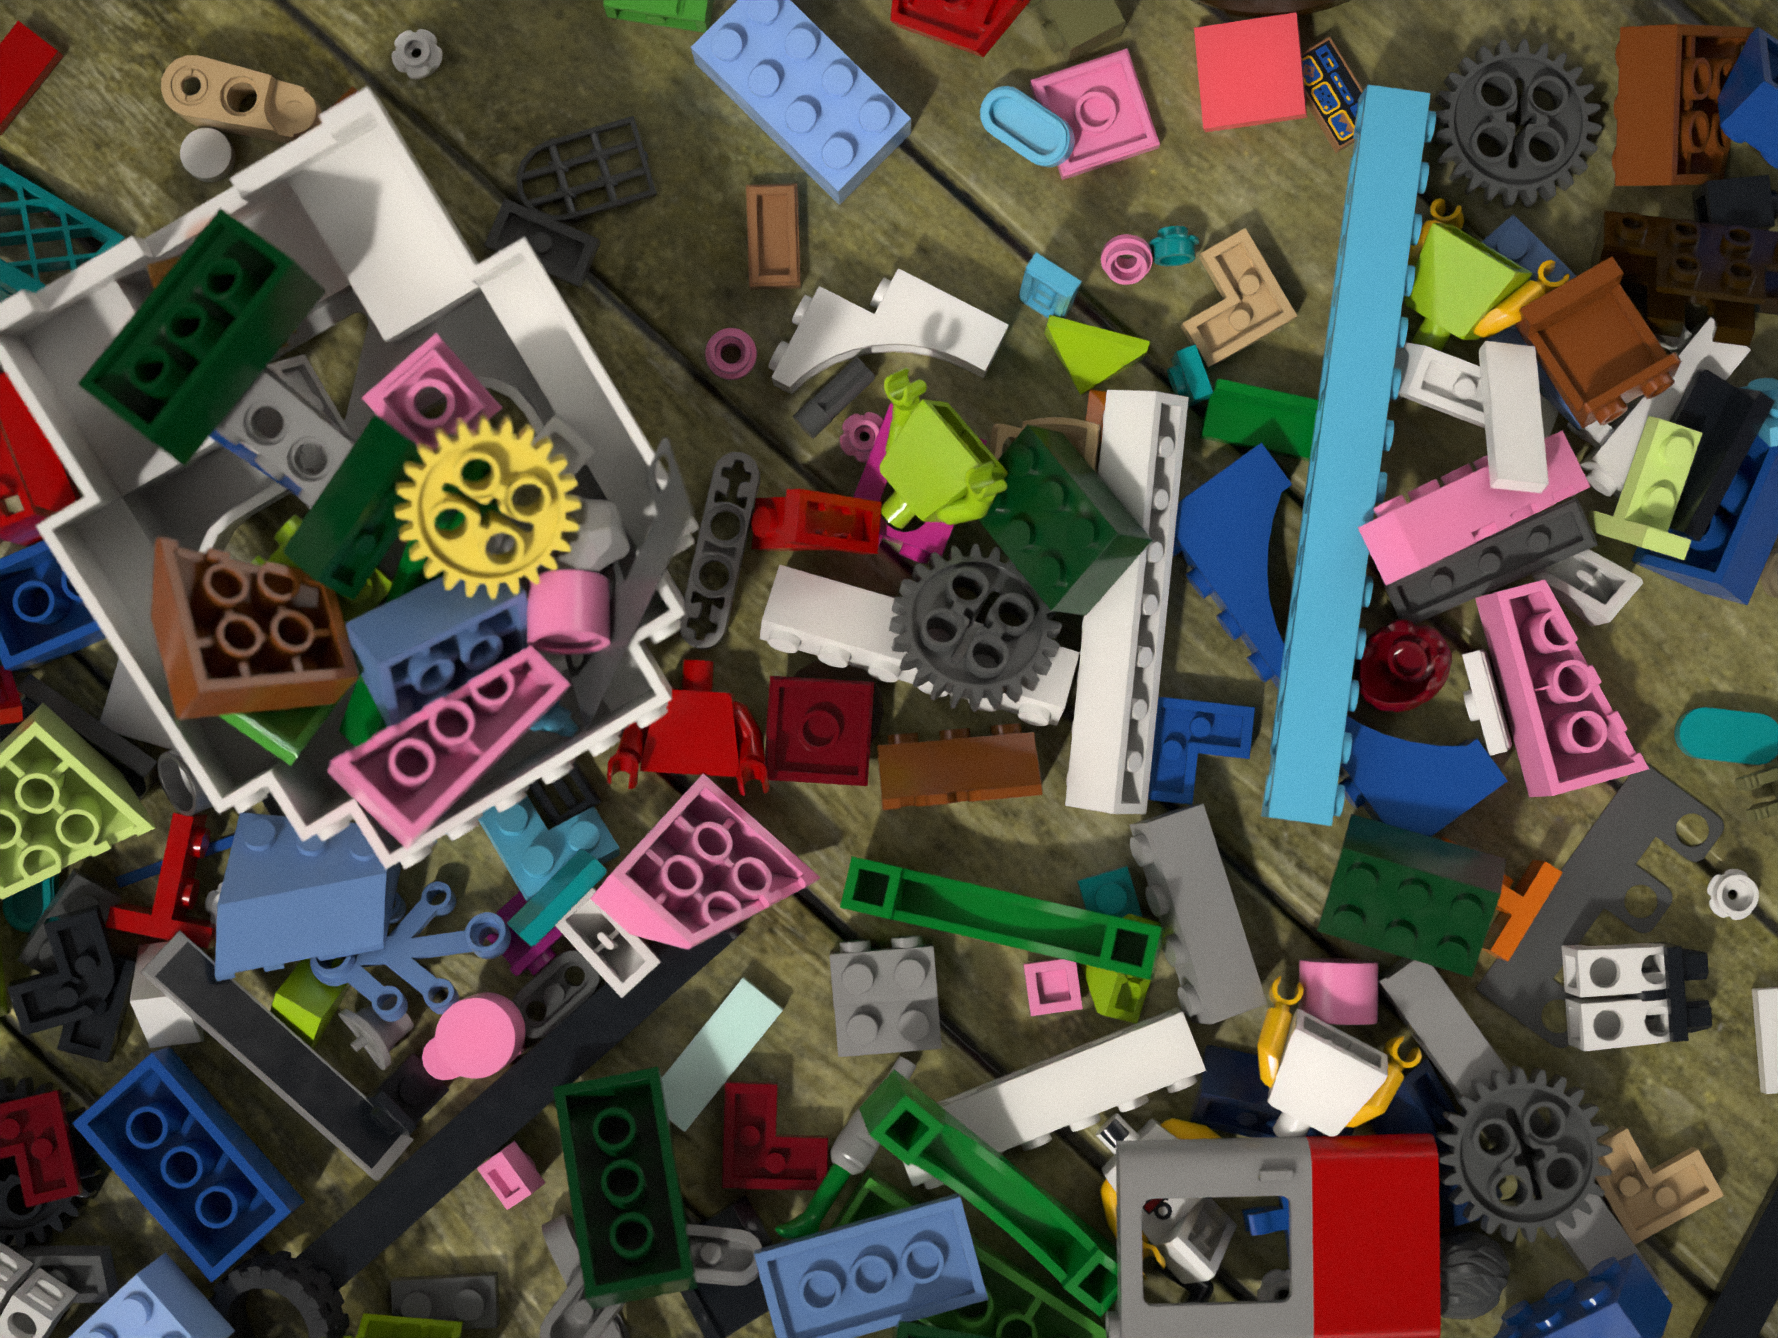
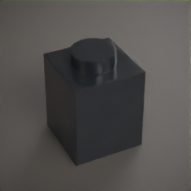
(1737, 202)

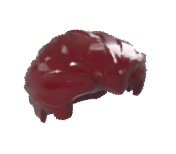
(1403, 666)

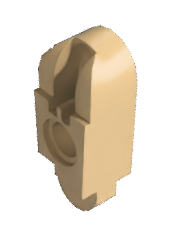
(280, 111)

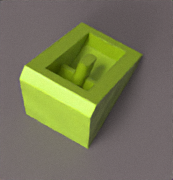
(307, 1003)

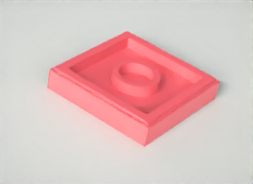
(1250, 72)

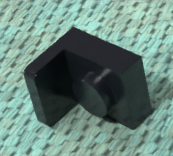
(405, 1097)

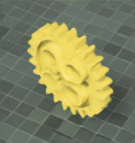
(463, 550)

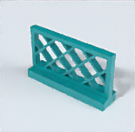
(15, 275)

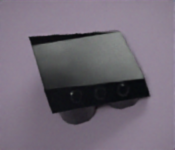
(727, 1308)

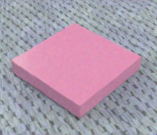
(1103, 109)

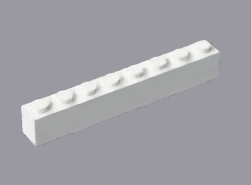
(1127, 626)

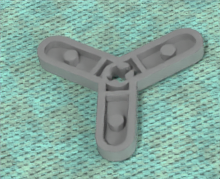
(719, 1258)

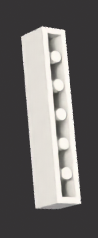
(852, 629)
(1077, 1086)

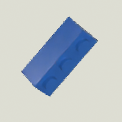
(1751, 97)
(1737, 538)

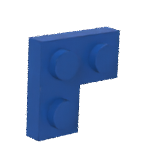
(1191, 729)

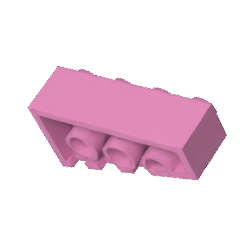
(1462, 512)
(1551, 695)

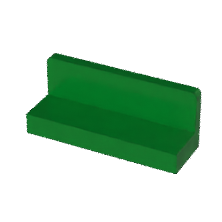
(1252, 415)

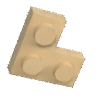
(1250, 304)
(1657, 1197)

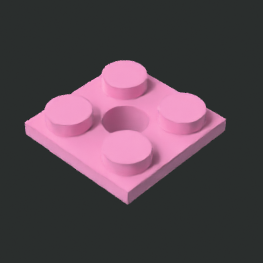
(437, 367)

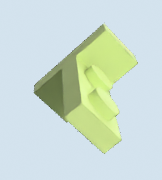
(1652, 490)

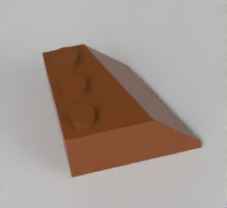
(1671, 103)
(245, 634)
(958, 767)

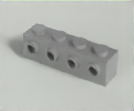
(1198, 915)

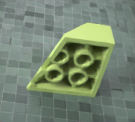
(58, 802)

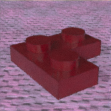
(43, 1147)
(755, 1152)

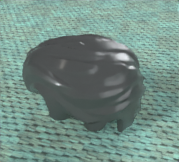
(1470, 1274)

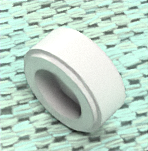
(207, 155)

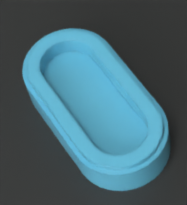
(1027, 126)

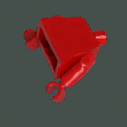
(696, 736)

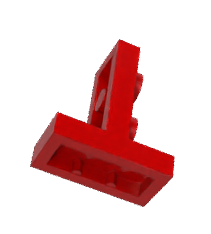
(816, 522)
(175, 890)

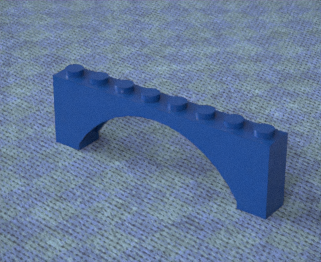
(1225, 542)

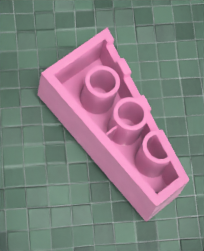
(435, 756)

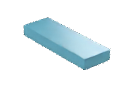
(1048, 288)

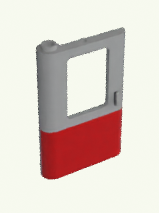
(1357, 1234)

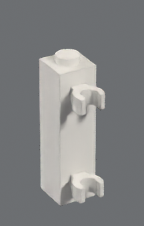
(1616, 444)

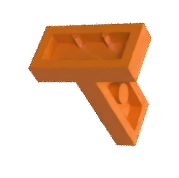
(1519, 907)

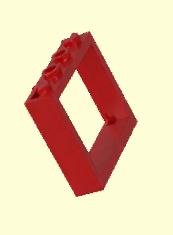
(29, 470)

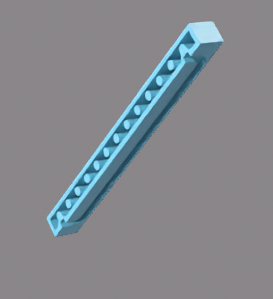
(1347, 455)

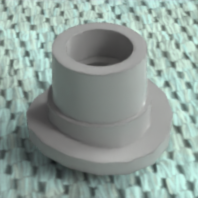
(375, 1033)

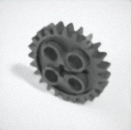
(1560, 130)
(933, 604)
(1566, 1136)

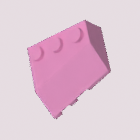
(700, 872)

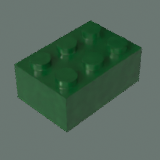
(1061, 522)
(1412, 895)

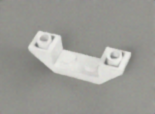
(1449, 385)

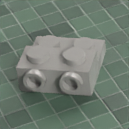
(885, 997)

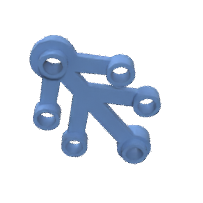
(405, 947)

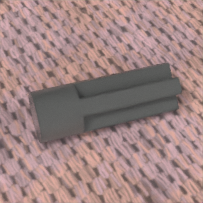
(833, 398)

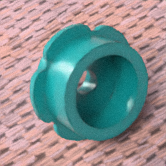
(1173, 246)

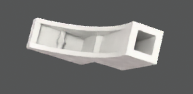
(907, 320)

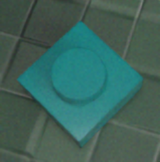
(1189, 376)
(1110, 893)

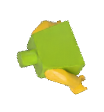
(1466, 284)

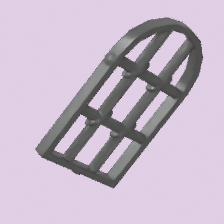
(598, 154)

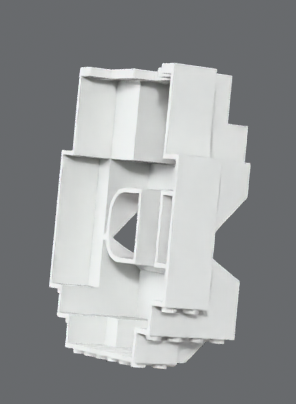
(384, 246)

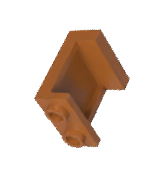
(1596, 345)

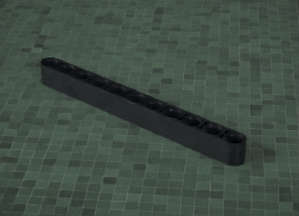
(502, 1111)

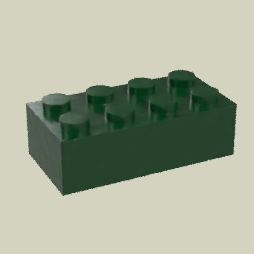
(624, 1188)

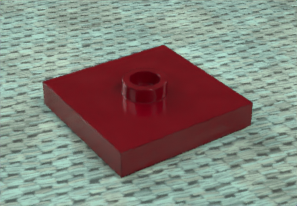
(819, 730)

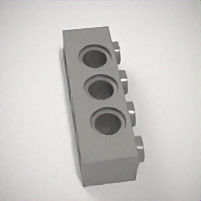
(301, 426)

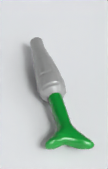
(850, 1156)

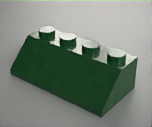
(202, 336)

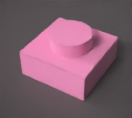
(1052, 986)
(511, 1175)

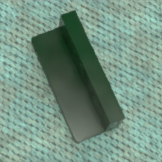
(355, 513)

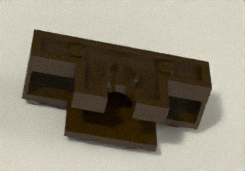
(1693, 263)

